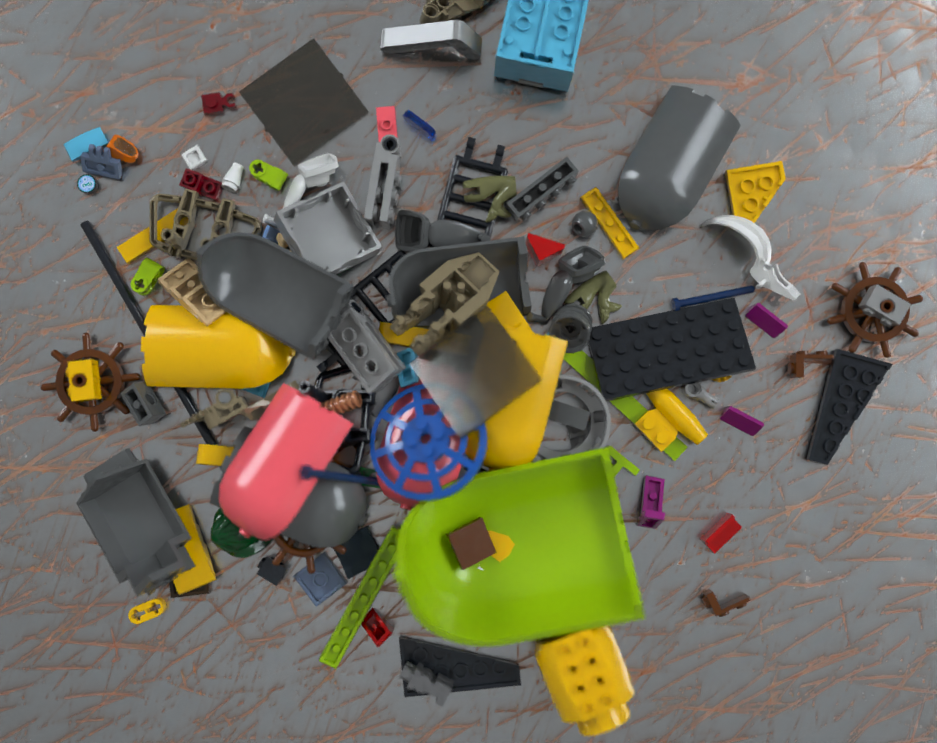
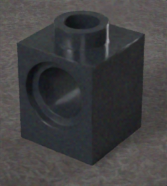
(272, 573)

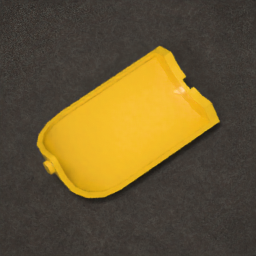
(221, 355)
(519, 428)

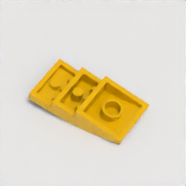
(198, 551)

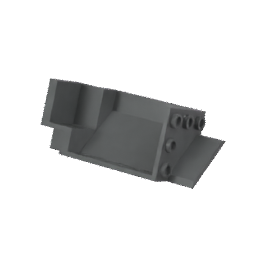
(135, 523)

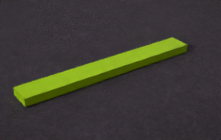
(627, 406)
(361, 601)

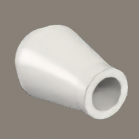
(232, 179)

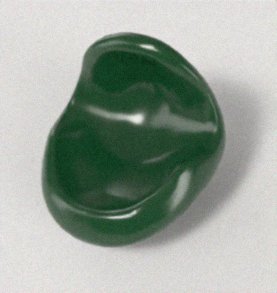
(229, 539)

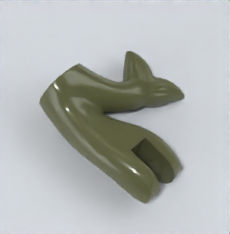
(487, 186)
(586, 292)

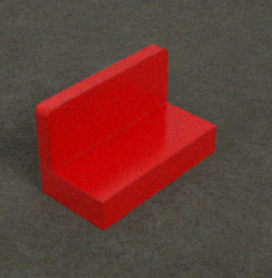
(721, 532)

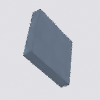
(323, 582)

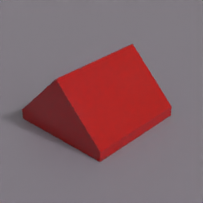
(543, 249)

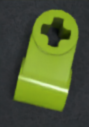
(270, 175)
(147, 274)

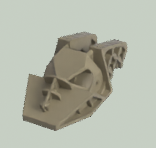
(459, 289)

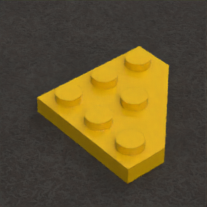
(753, 188)

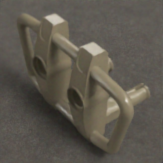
(179, 236)

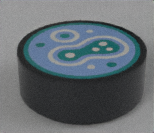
(87, 184)

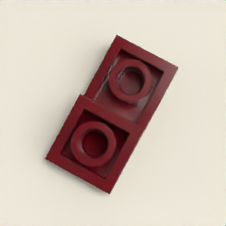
(203, 185)

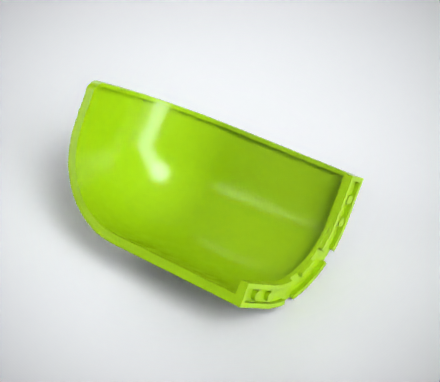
(562, 575)

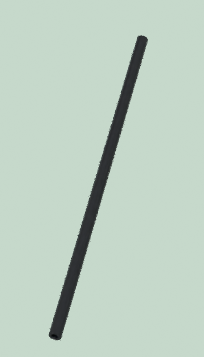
(139, 318)

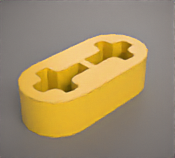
(148, 614)

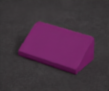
(766, 320)
(741, 420)

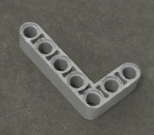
(433, 35)

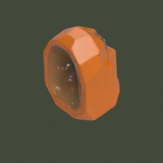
(122, 149)

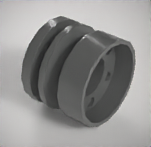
(575, 335)

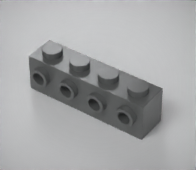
(543, 188)

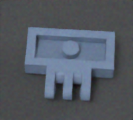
(101, 163)

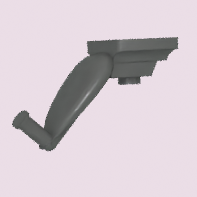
(415, 232)
(575, 268)

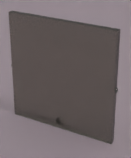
(303, 102)
(475, 372)

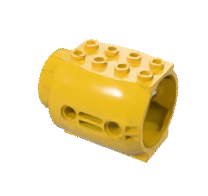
(586, 679)

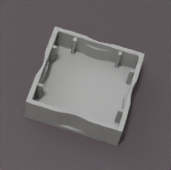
(328, 230)

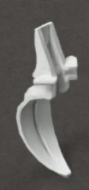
(762, 271)

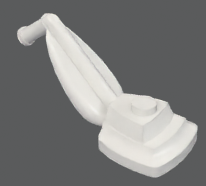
(312, 173)

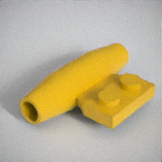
(668, 419)

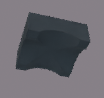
(359, 552)

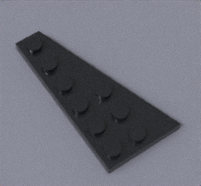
(845, 396)
(465, 668)

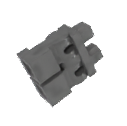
(425, 681)

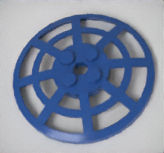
(424, 453)

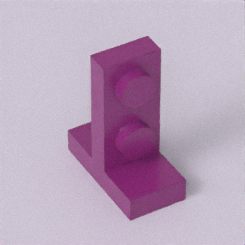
(652, 503)

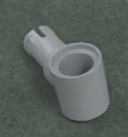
(700, 395)

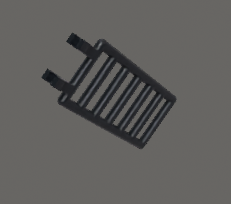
(454, 177)
(357, 290)

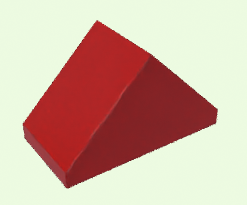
(377, 627)

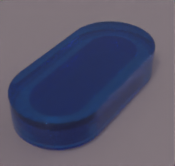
(419, 124)

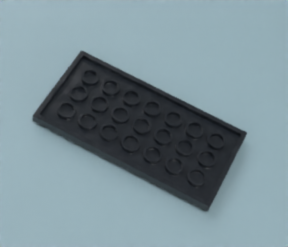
(670, 349)

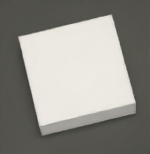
(194, 158)

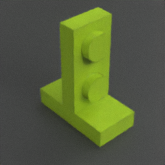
(620, 461)

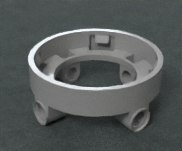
(599, 417)

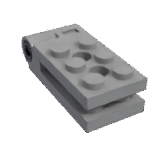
(386, 159)
(365, 349)

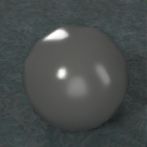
(584, 223)

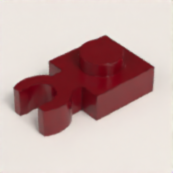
(215, 103)

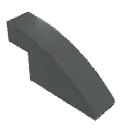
(568, 415)

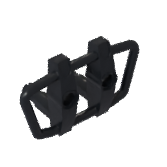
(355, 436)

